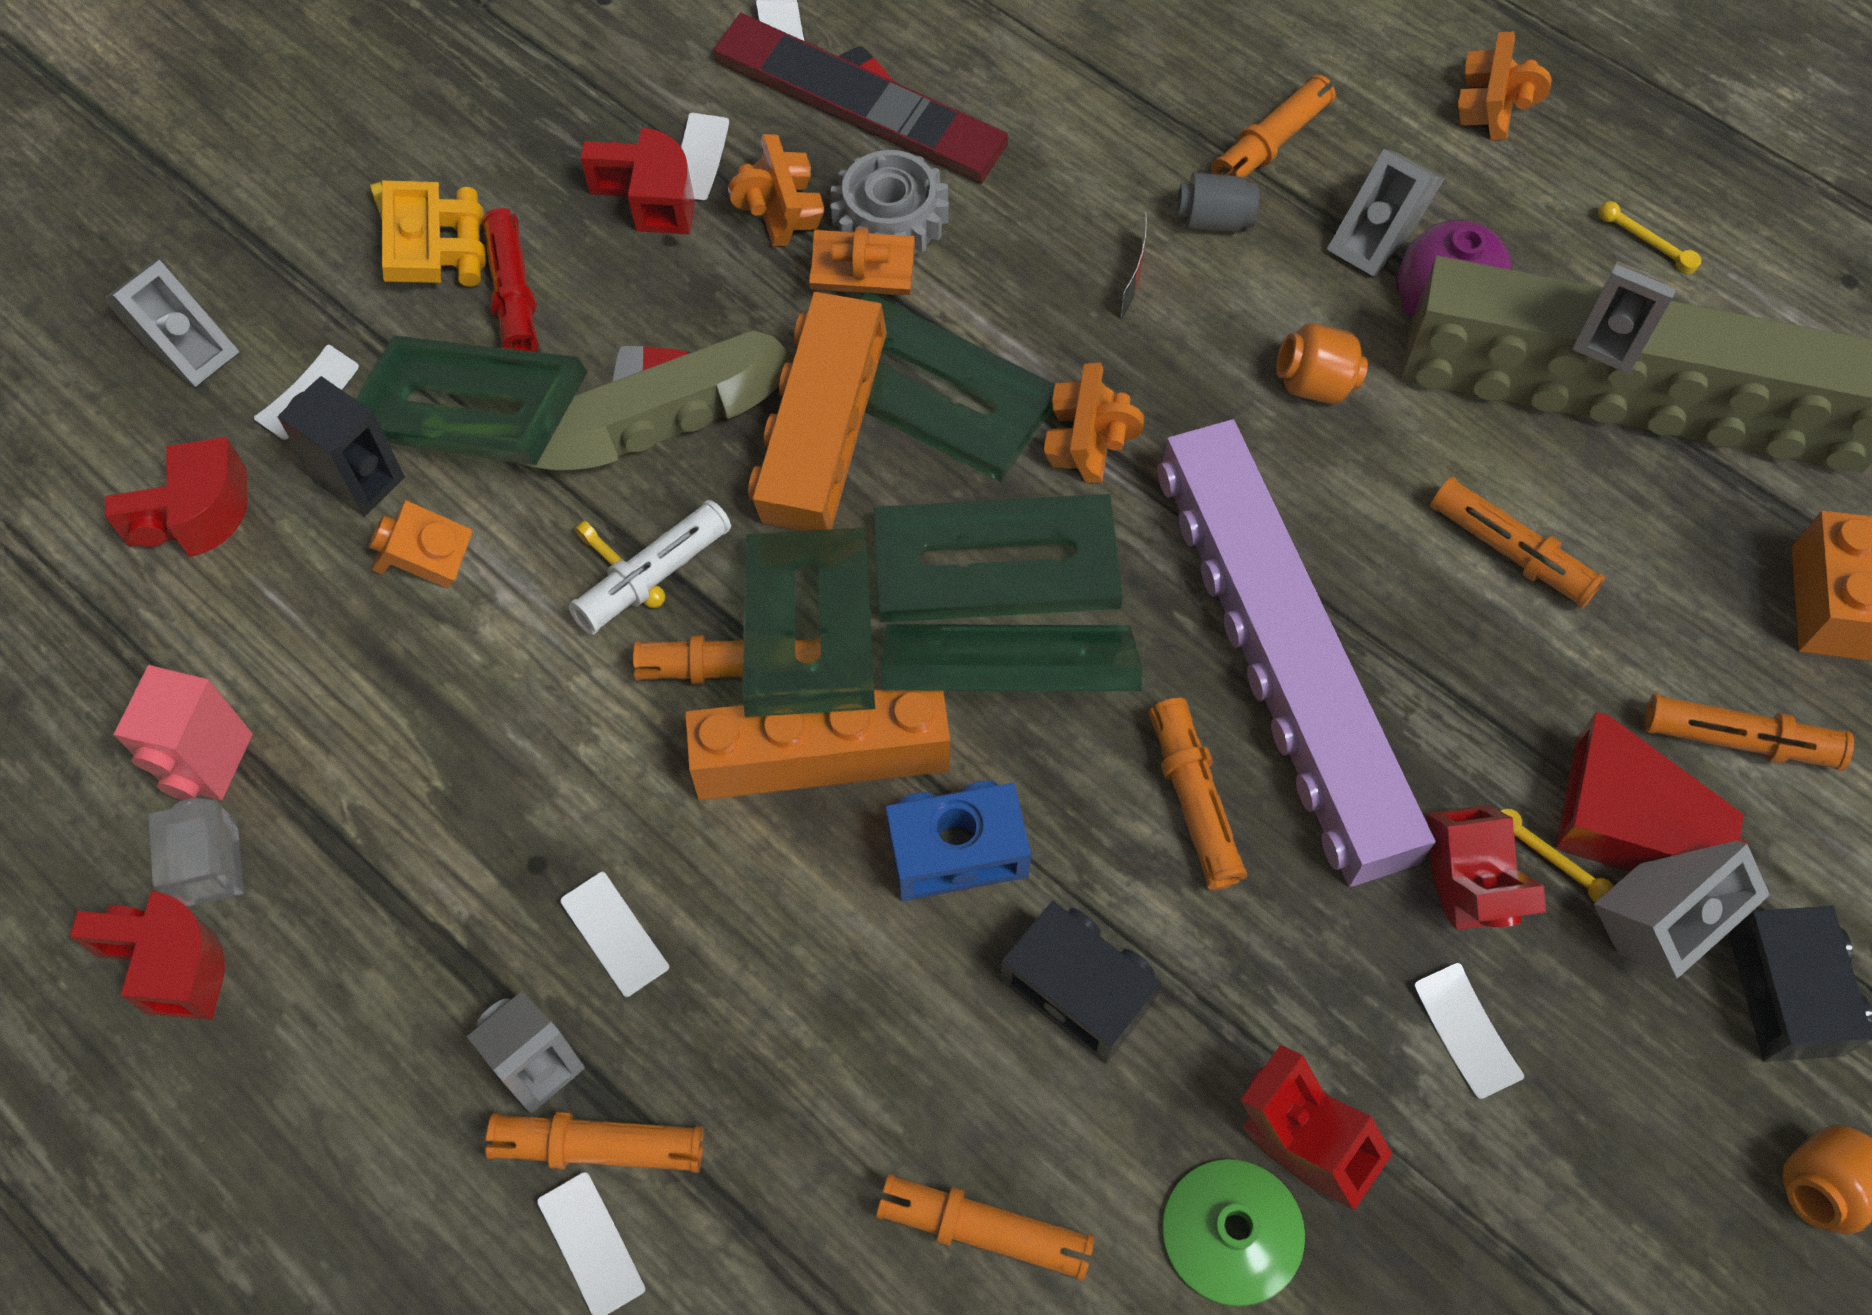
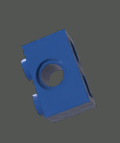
(933, 867)

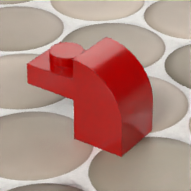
(649, 174)
(197, 507)
(1478, 869)
(172, 953)
(1311, 1132)

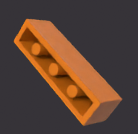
(819, 413)
(808, 750)

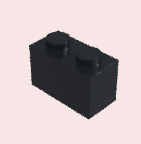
(341, 445)
(1080, 979)
(1800, 984)

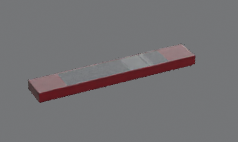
(861, 97)

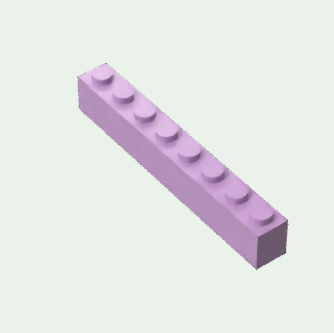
(1294, 657)

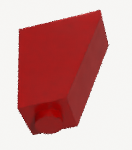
(1636, 804)

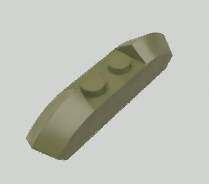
(666, 401)

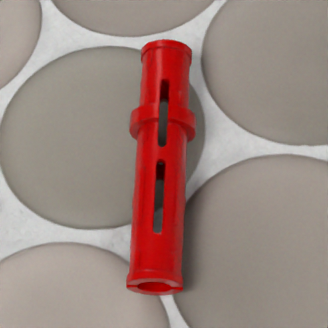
(512, 298)

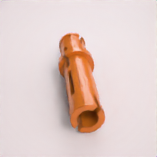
(1260, 143)
(1577, 583)
(702, 658)
(1821, 745)
(1201, 806)
(594, 1142)
(985, 1226)

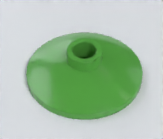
(1211, 1260)

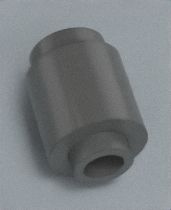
(1218, 202)

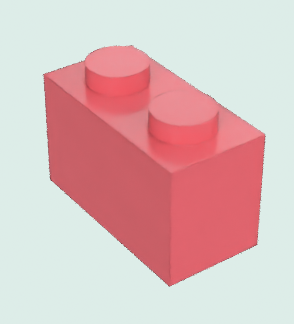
(183, 734)

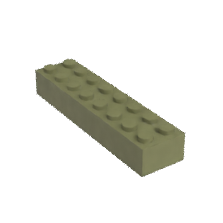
(1698, 377)

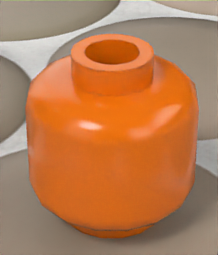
(1321, 363)
(1832, 1179)

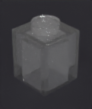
(195, 852)

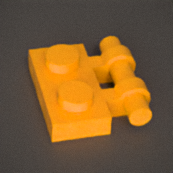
(412, 233)

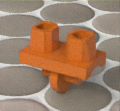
(1506, 85)
(771, 190)
(862, 262)
(1100, 423)

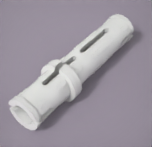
(631, 580)

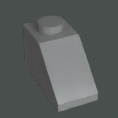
(1385, 211)
(1624, 317)
(171, 323)
(1681, 905)
(525, 1050)

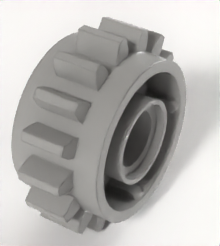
(891, 196)

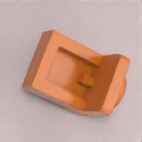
(420, 544)

